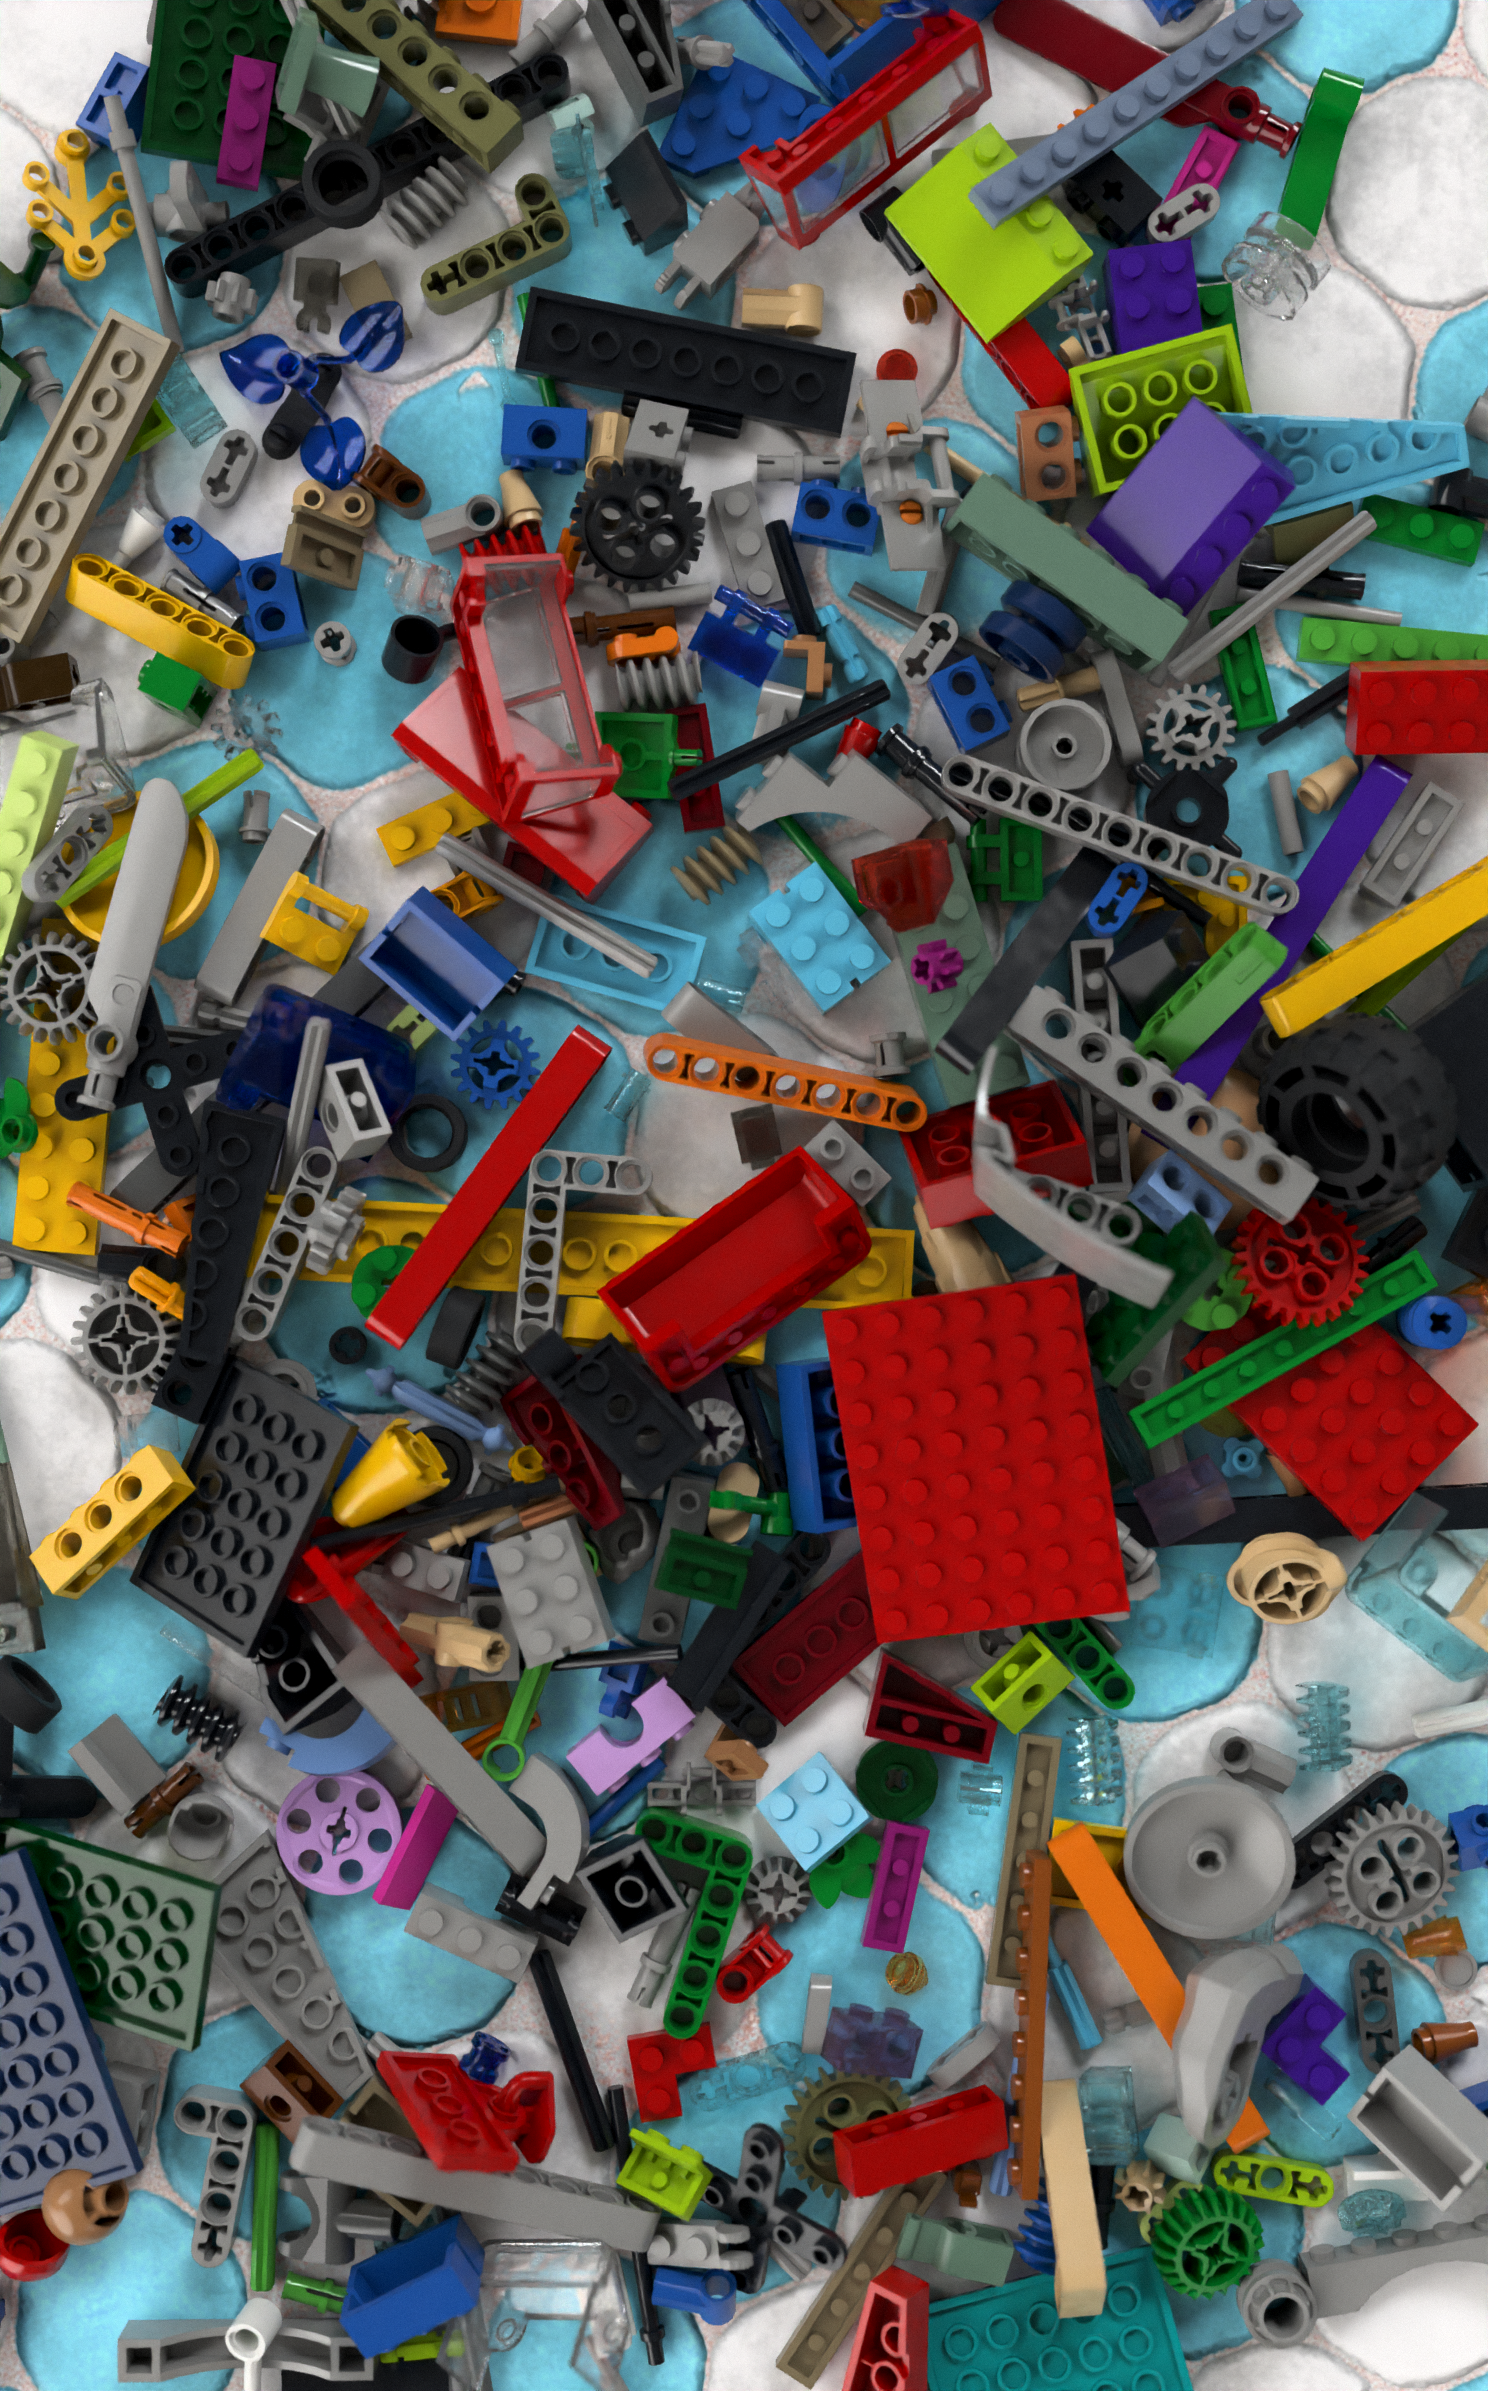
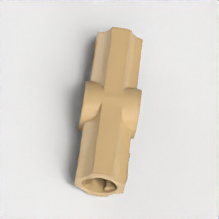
(455, 1641)

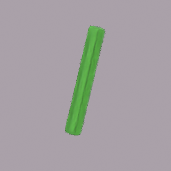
(265, 2206)

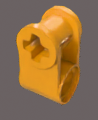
(466, 898)

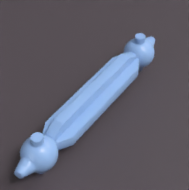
(439, 1410)

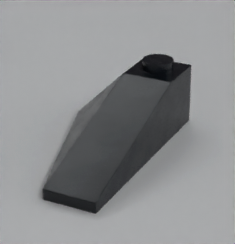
(297, 1669)

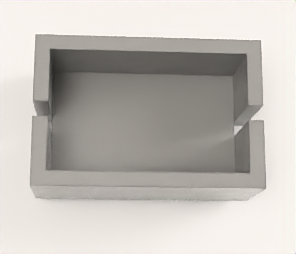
(551, 1592)
(1424, 2127)

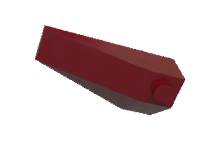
(566, 1450)

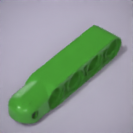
(1209, 997)

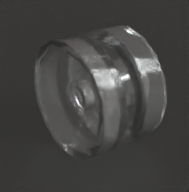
(1276, 266)

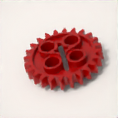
(1284, 1291)

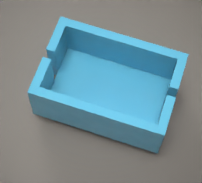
(819, 938)

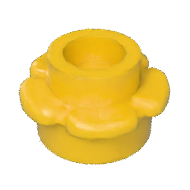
(526, 1458)

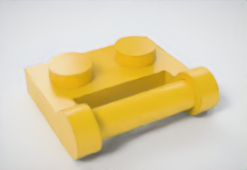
(306, 935)

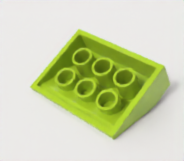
(985, 271)
(1136, 395)

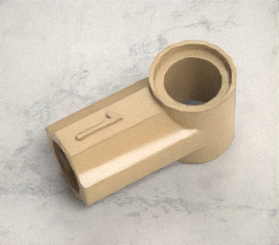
(795, 309)
(607, 442)

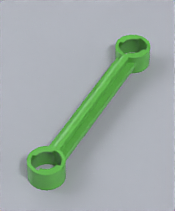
(523, 1708)

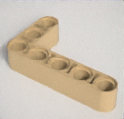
(1074, 2224)

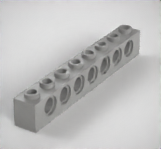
(1169, 1127)

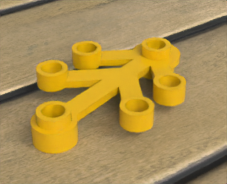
(77, 208)

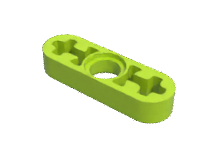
(1303, 2172)

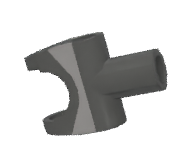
(336, 2220)

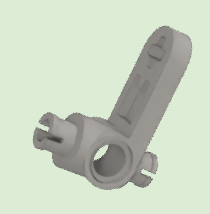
(185, 207)

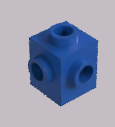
(1470, 1833)

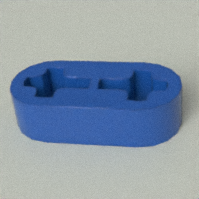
(1124, 905)

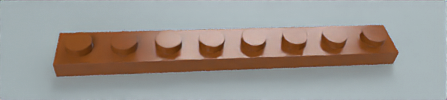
(1031, 2007)

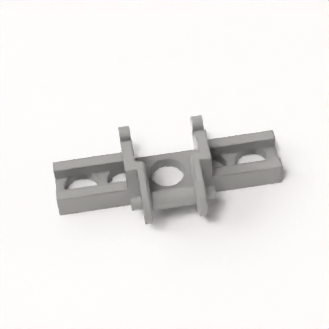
(1079, 321)
(690, 1785)

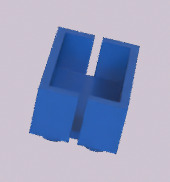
(438, 963)
(413, 2287)

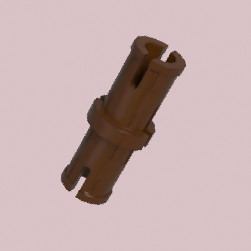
(163, 1800)

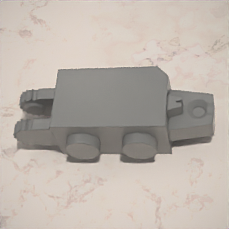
(714, 246)

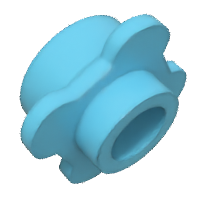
(1233, 1449)

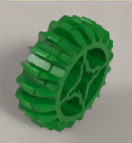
(1213, 2254)

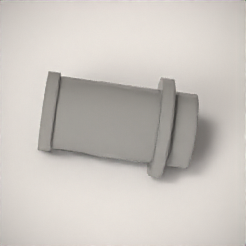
(255, 817)

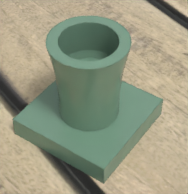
(323, 70)

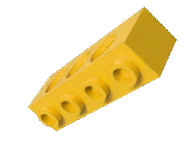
(133, 1515)

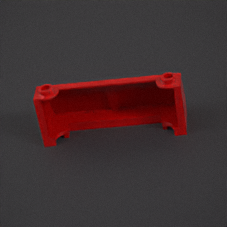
(578, 843)

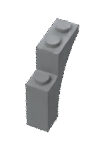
(851, 790)

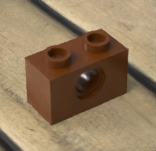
(290, 2089)

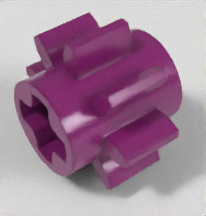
(937, 966)

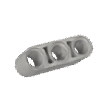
(704, 1019)

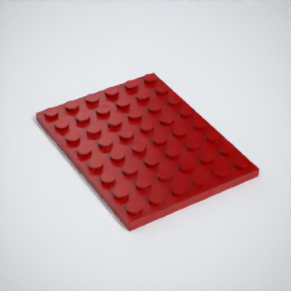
(976, 1459)

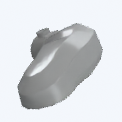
(1223, 2032)

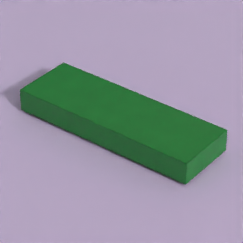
(1245, 677)

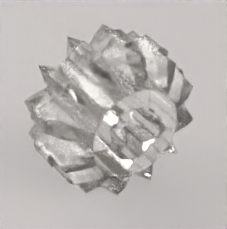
(248, 713)

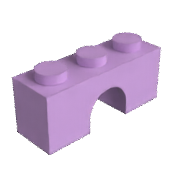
(605, 1760)

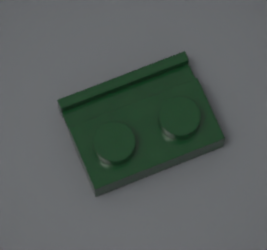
(703, 1568)

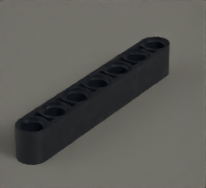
(1024, 961)

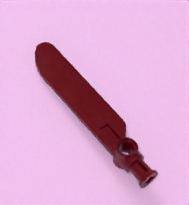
(1116, 58)

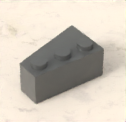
(641, 53)

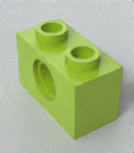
(1022, 1682)

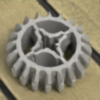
(20, 997)
(128, 1358)

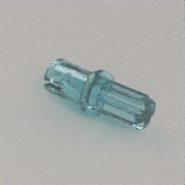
(1303, 2105)

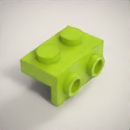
(665, 2174)

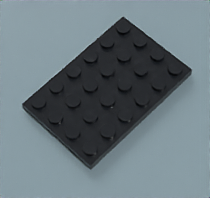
(260, 1483)

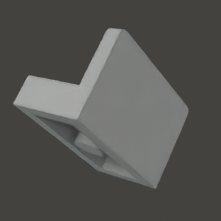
(117, 1764)

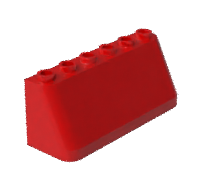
(738, 1270)

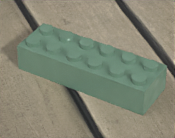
(1031, 548)
(937, 1011)

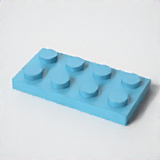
(572, 962)

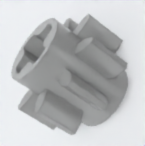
(231, 298)

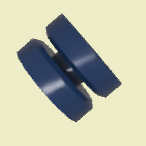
(1033, 631)

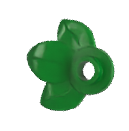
(17, 1125)
(845, 1871)

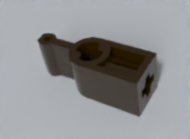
(38, 683)

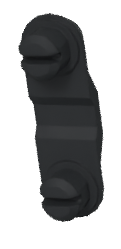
(297, 416)

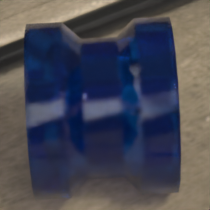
(485, 2057)

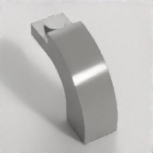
(566, 1822)

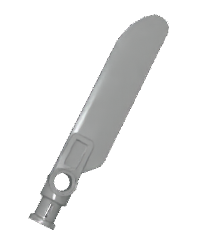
(133, 935)

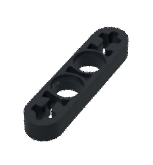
(1333, 1822)

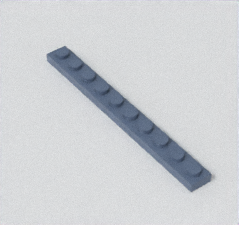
(1131, 108)

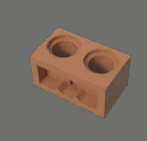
(1038, 455)

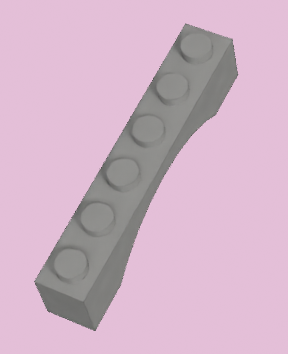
(1351, 2273)
(190, 2346)

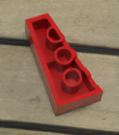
(891, 2335)

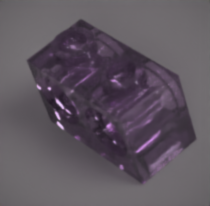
(882, 2043)

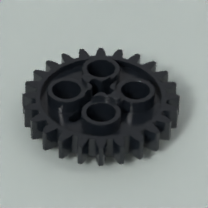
(623, 492)

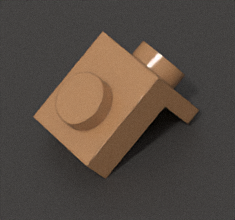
(818, 673)

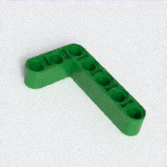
(1097, 1672)
(707, 1912)

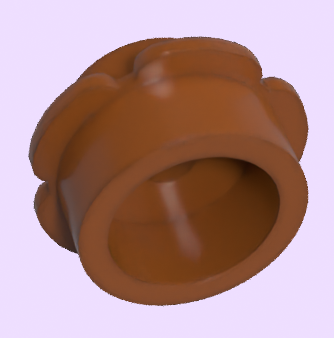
(919, 305)

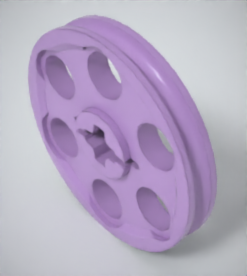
(321, 1839)

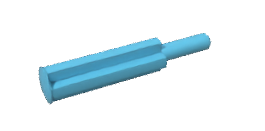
(1072, 1999)

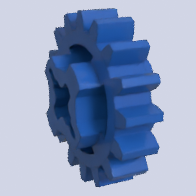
(498, 1045)

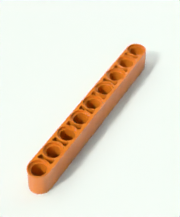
(1135, 1950)

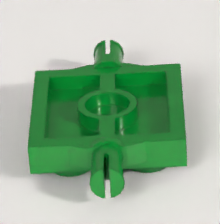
(646, 750)

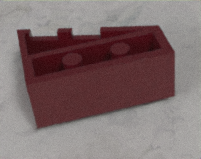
(924, 1713)

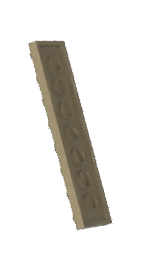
(77, 467)

